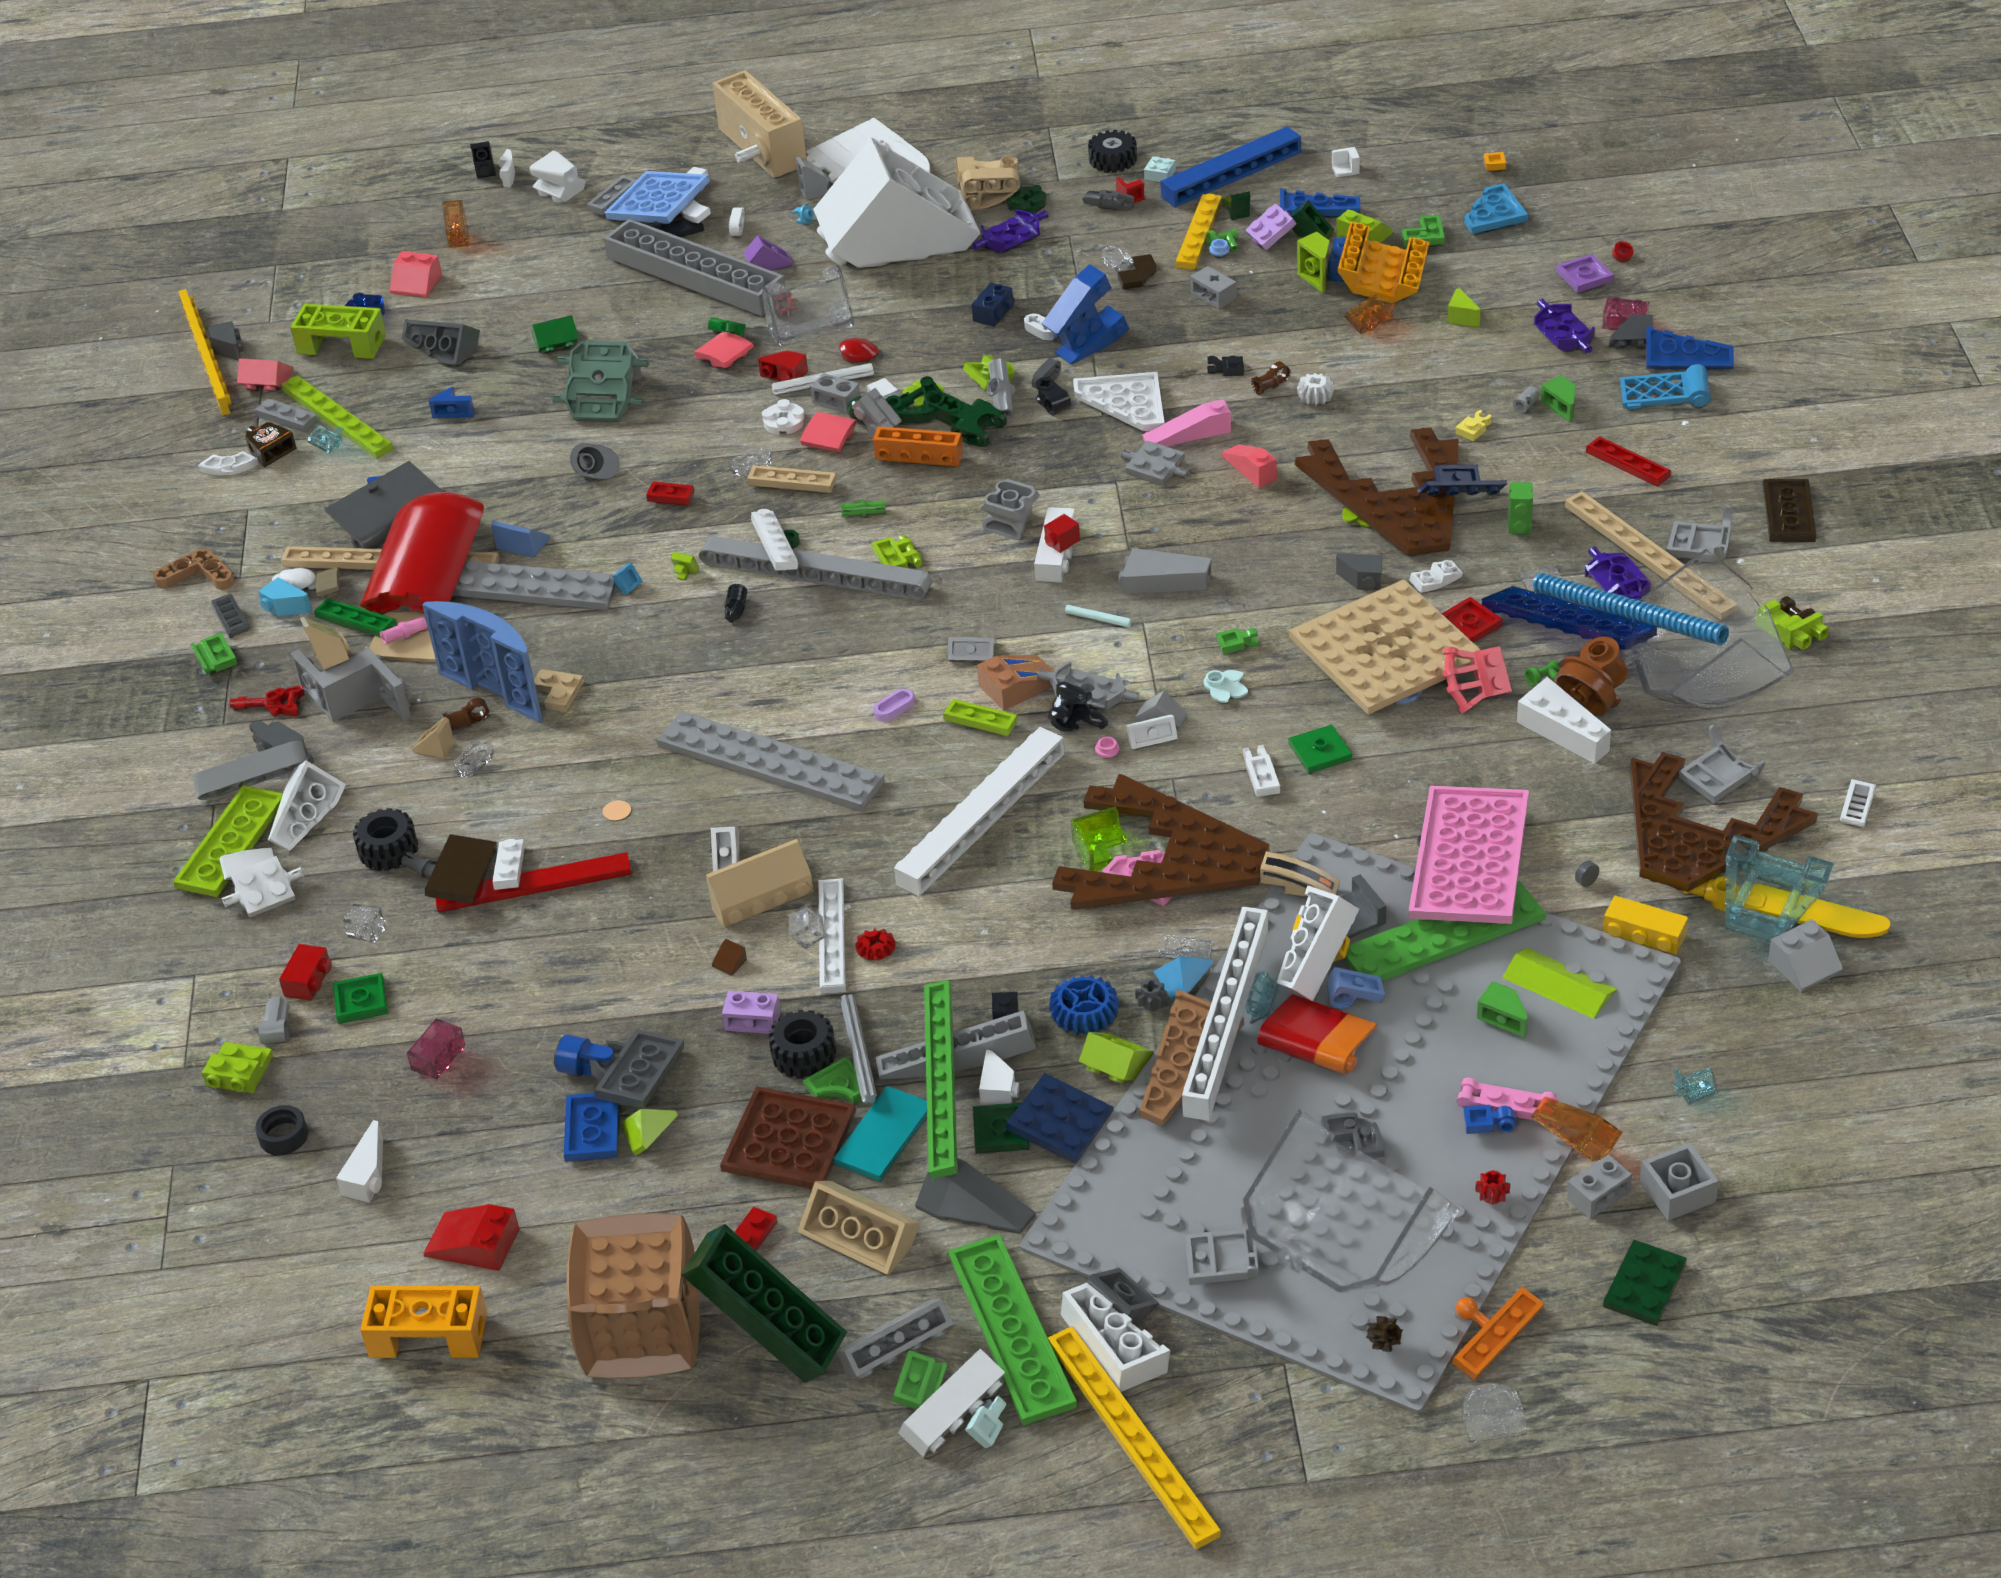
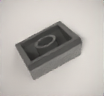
(1124, 1294)

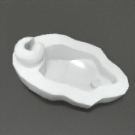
(298, 577)

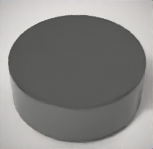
(1587, 873)

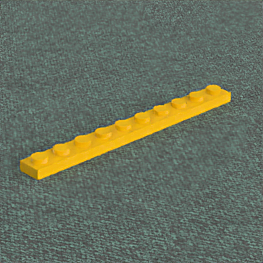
(206, 353)
(1134, 1438)

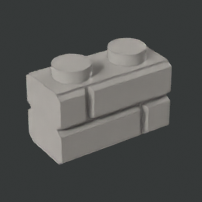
(875, 411)

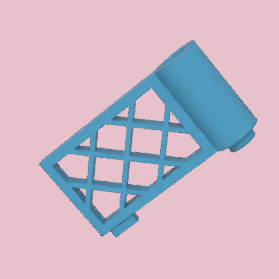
(1693, 386)

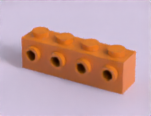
(918, 446)

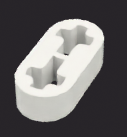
(737, 221)
(1034, 325)

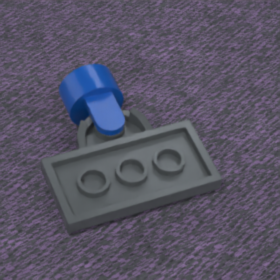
(625, 1071)

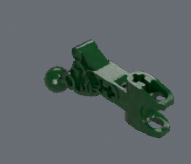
(937, 405)

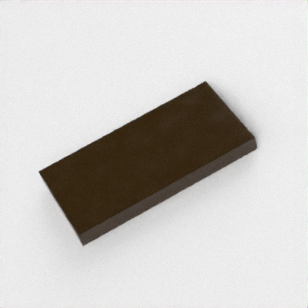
(1789, 510)
(460, 869)

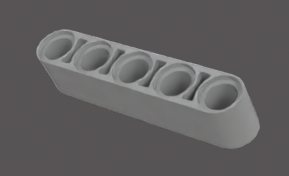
(249, 770)

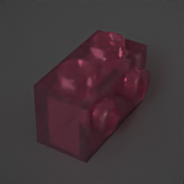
(1619, 310)
(436, 1049)

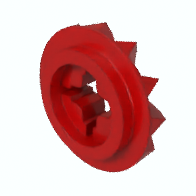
(878, 950)

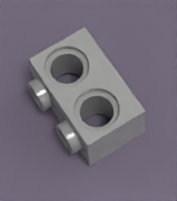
(834, 392)

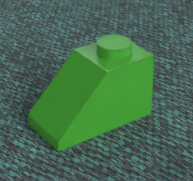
(1559, 396)
(1503, 1009)

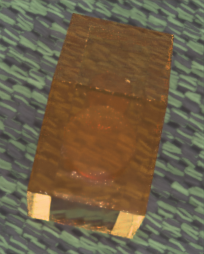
(455, 223)

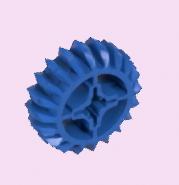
(1082, 998)

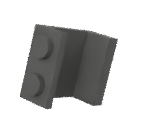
(1371, 907)

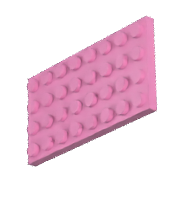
(1469, 855)

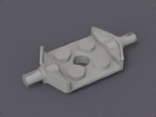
(1105, 691)

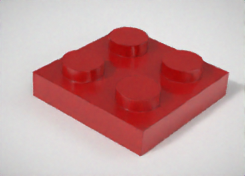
(1473, 619)

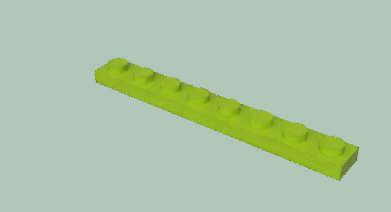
(337, 416)

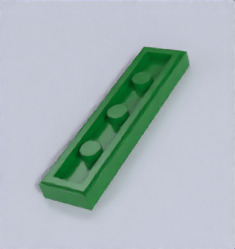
(354, 617)

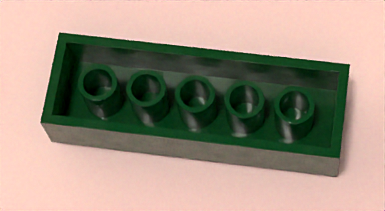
(764, 1303)

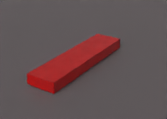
(1628, 461)

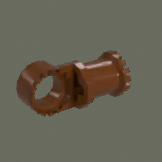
(1270, 379)
(465, 716)

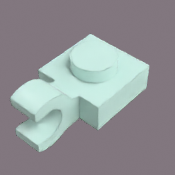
(985, 1423)

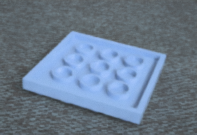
(657, 197)

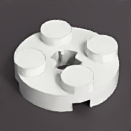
(783, 417)

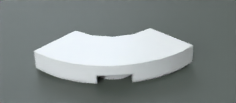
(228, 465)

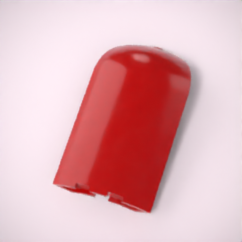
(423, 552)

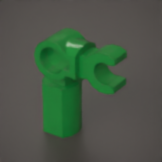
(726, 326)

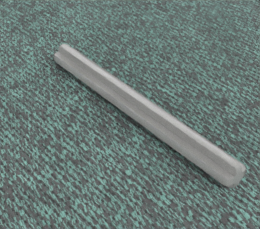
(858, 1049)

